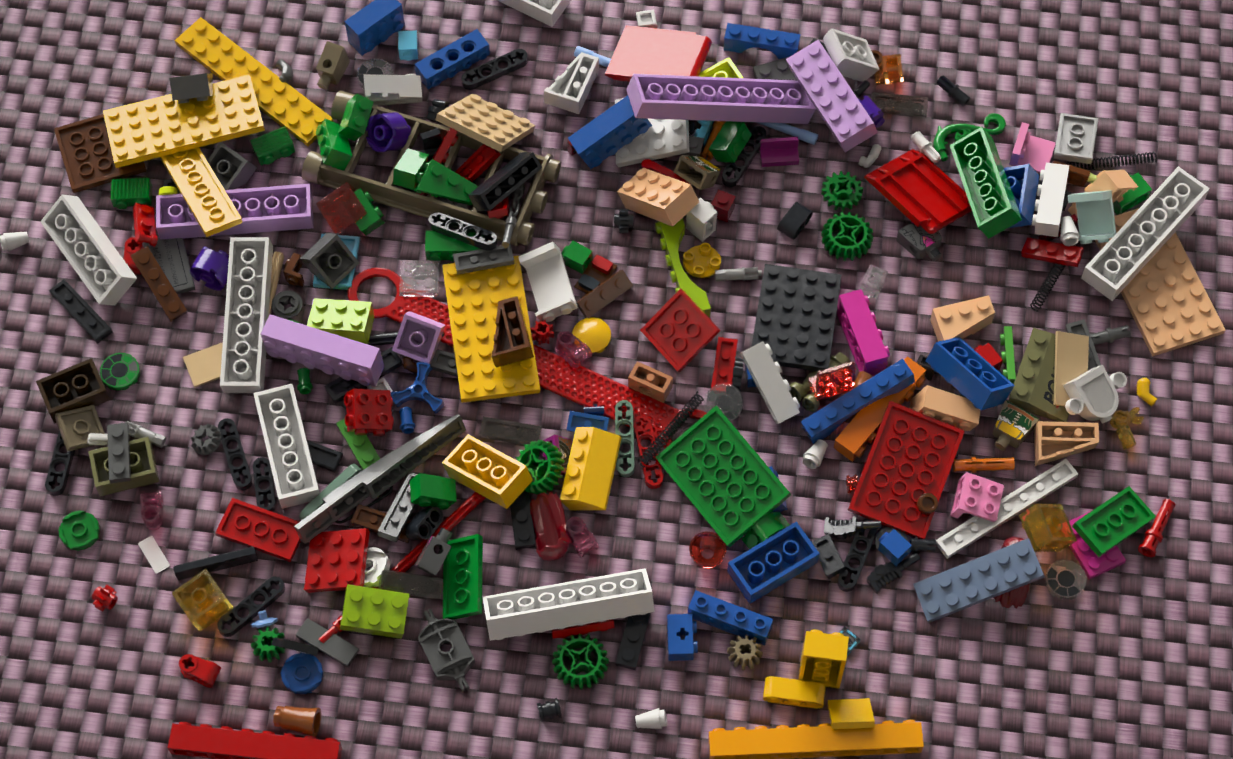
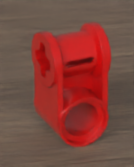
(131, 247)
(203, 671)

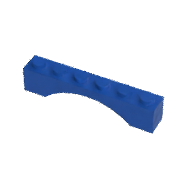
(830, 417)

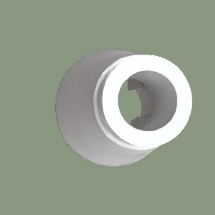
(1069, 232)
(11, 241)
(815, 454)
(653, 719)

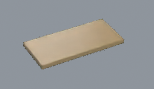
(1070, 362)
(204, 365)

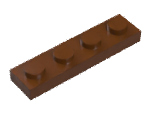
(159, 283)

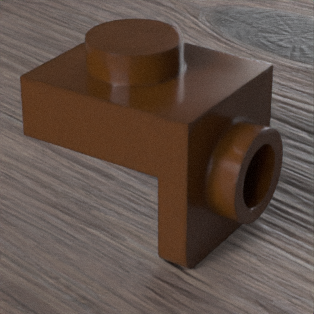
(292, 270)

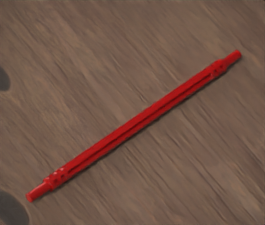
(410, 559)

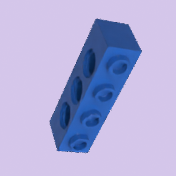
(455, 51)
(730, 617)

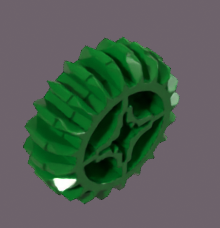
(845, 243)
(542, 470)
(568, 651)

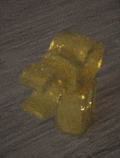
(1121, 421)

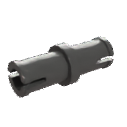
(1110, 335)

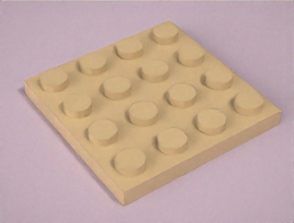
(485, 122)

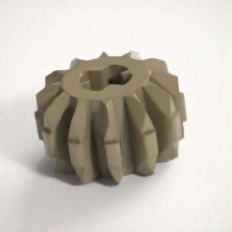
(748, 658)

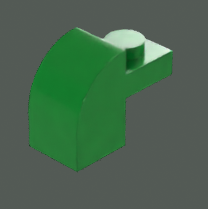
(765, 529)

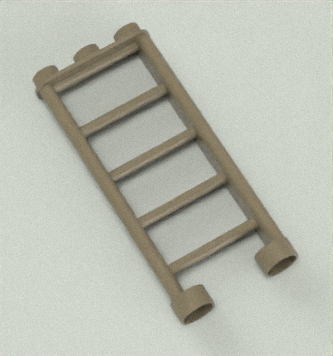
(389, 195)

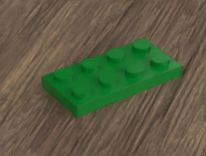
(1113, 521)
(463, 578)

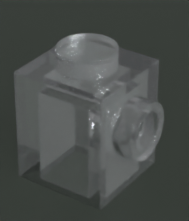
(873, 281)

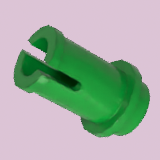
(304, 385)

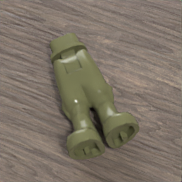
(800, 390)

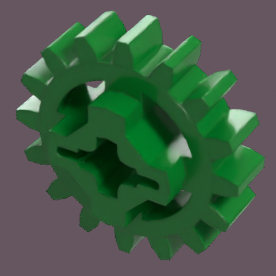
(842, 192)

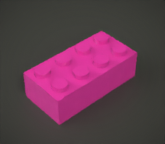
(862, 333)

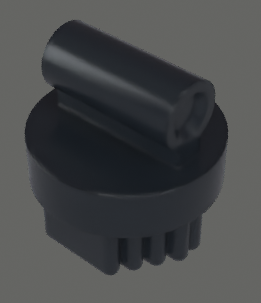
(437, 106)

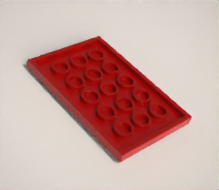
(905, 461)

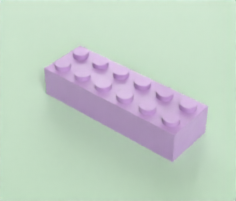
(831, 96)
(322, 350)

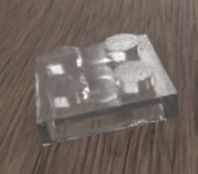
(419, 278)

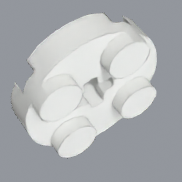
(380, 562)

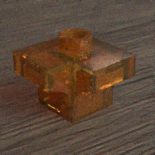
(890, 70)

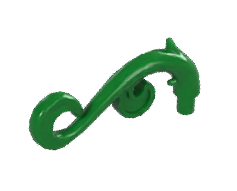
(939, 144)

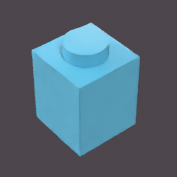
(408, 45)

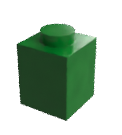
(577, 256)

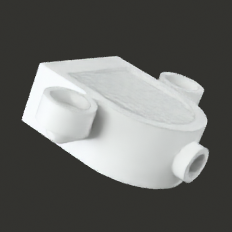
(1094, 394)

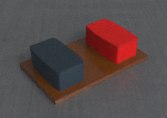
(595, 274)

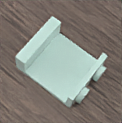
(1094, 215)

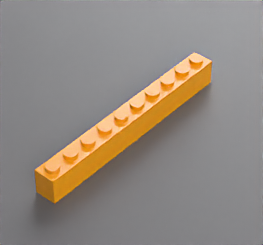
(815, 741)

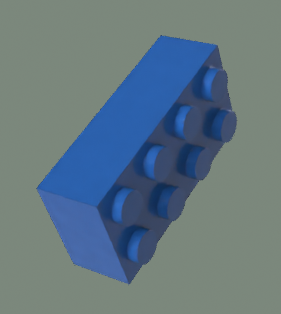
(608, 133)
(969, 373)
(773, 562)

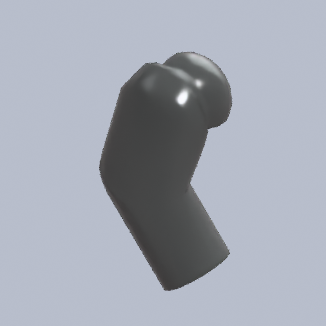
(287, 71)

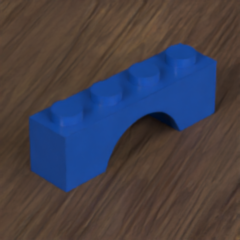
(743, 37)

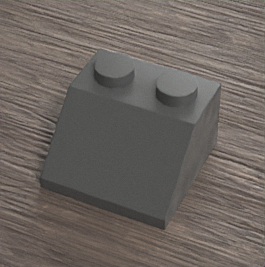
(191, 86)
(230, 167)
(330, 260)

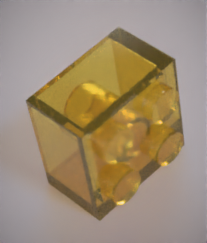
(1047, 527)
(202, 600)

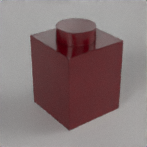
(724, 205)

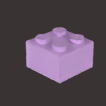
(418, 337)

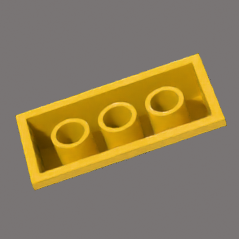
(590, 469)

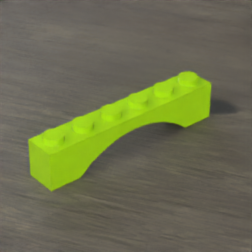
(671, 242)

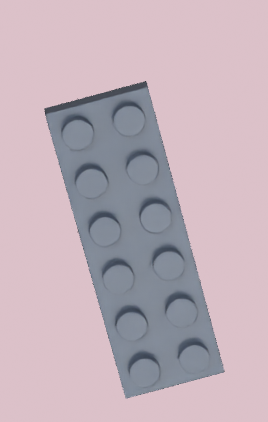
(978, 580)

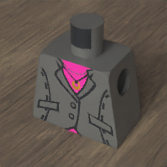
(920, 242)
(428, 559)

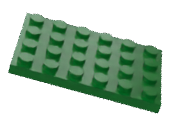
(723, 476)

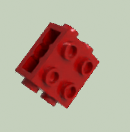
(368, 411)

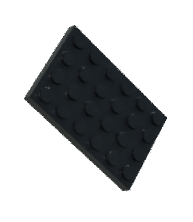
(797, 316)

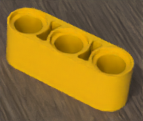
(794, 692)

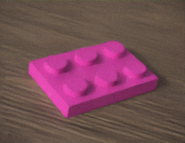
(1089, 560)

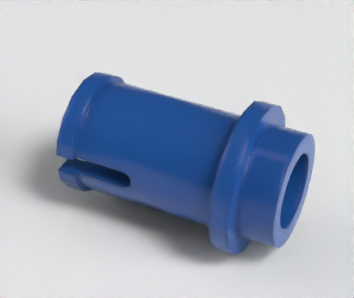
(407, 425)

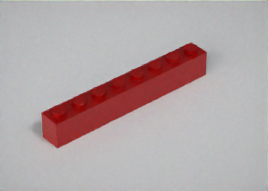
(246, 744)

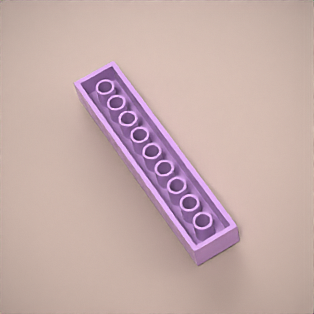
(719, 99)

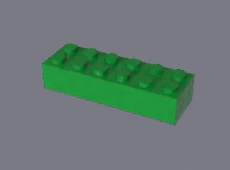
(985, 182)

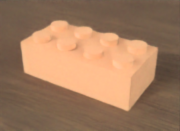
(658, 196)

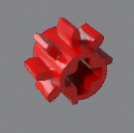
(542, 332)
(104, 598)

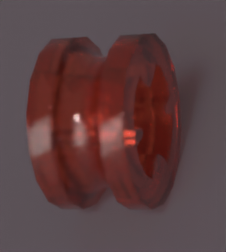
(851, 483)

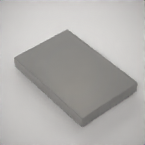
(1076, 138)

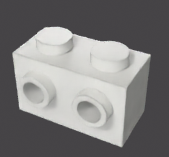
(702, 220)

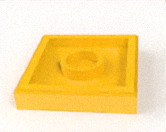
(851, 713)

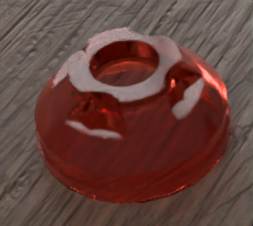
(710, 541)

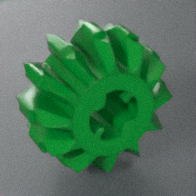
(262, 649)

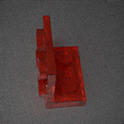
(341, 208)
(833, 380)

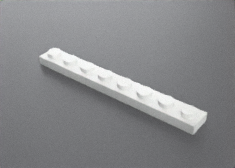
(1009, 507)

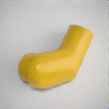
(1143, 391)

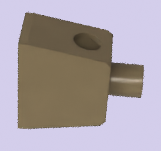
(332, 64)

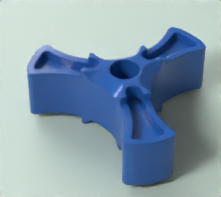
(419, 390)

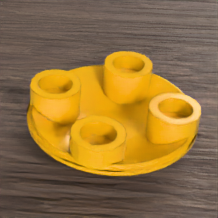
(701, 260)
(593, 333)

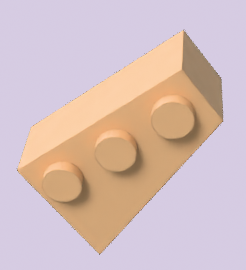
(1114, 180)
(962, 318)
(946, 408)

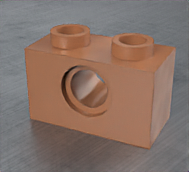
(650, 382)

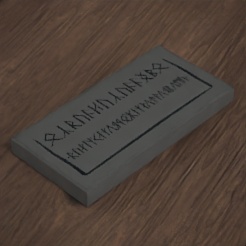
(174, 262)

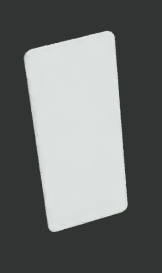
(154, 554)

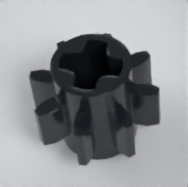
(623, 220)

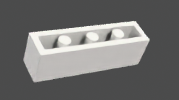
(1051, 199)
(770, 383)

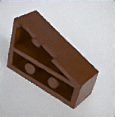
(511, 334)

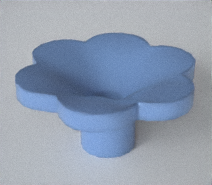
(264, 620)

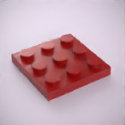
(680, 330)
(336, 560)

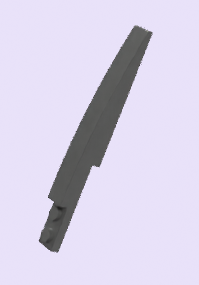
(379, 477)

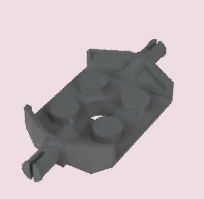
(451, 664)

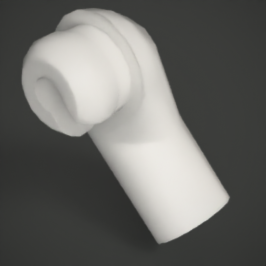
(873, 155)

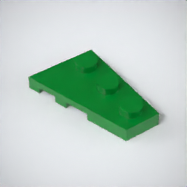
(445, 183)

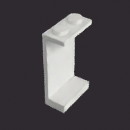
(549, 282)

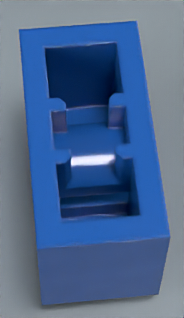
(681, 625)

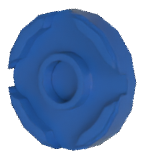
(302, 673)

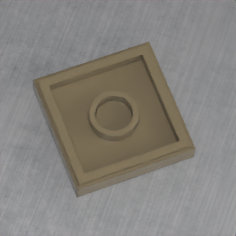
(77, 425)

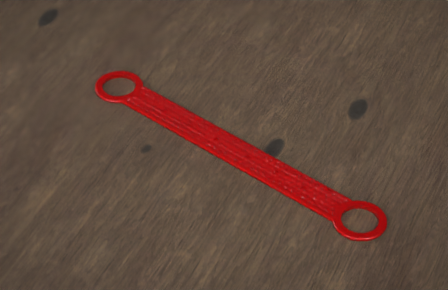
(554, 372)

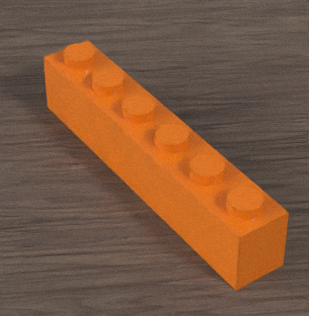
(866, 423)

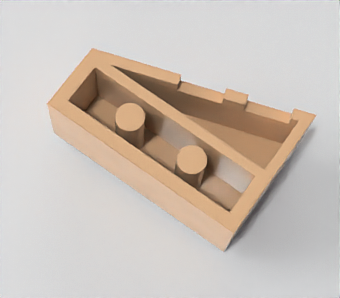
(1063, 439)

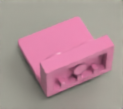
(1031, 150)
(977, 497)

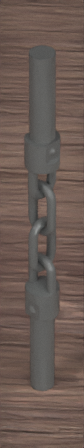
(511, 220)

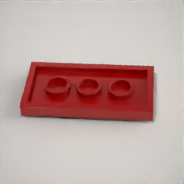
(259, 529)

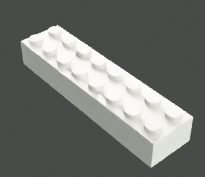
(1145, 233)
(246, 314)
(568, 604)

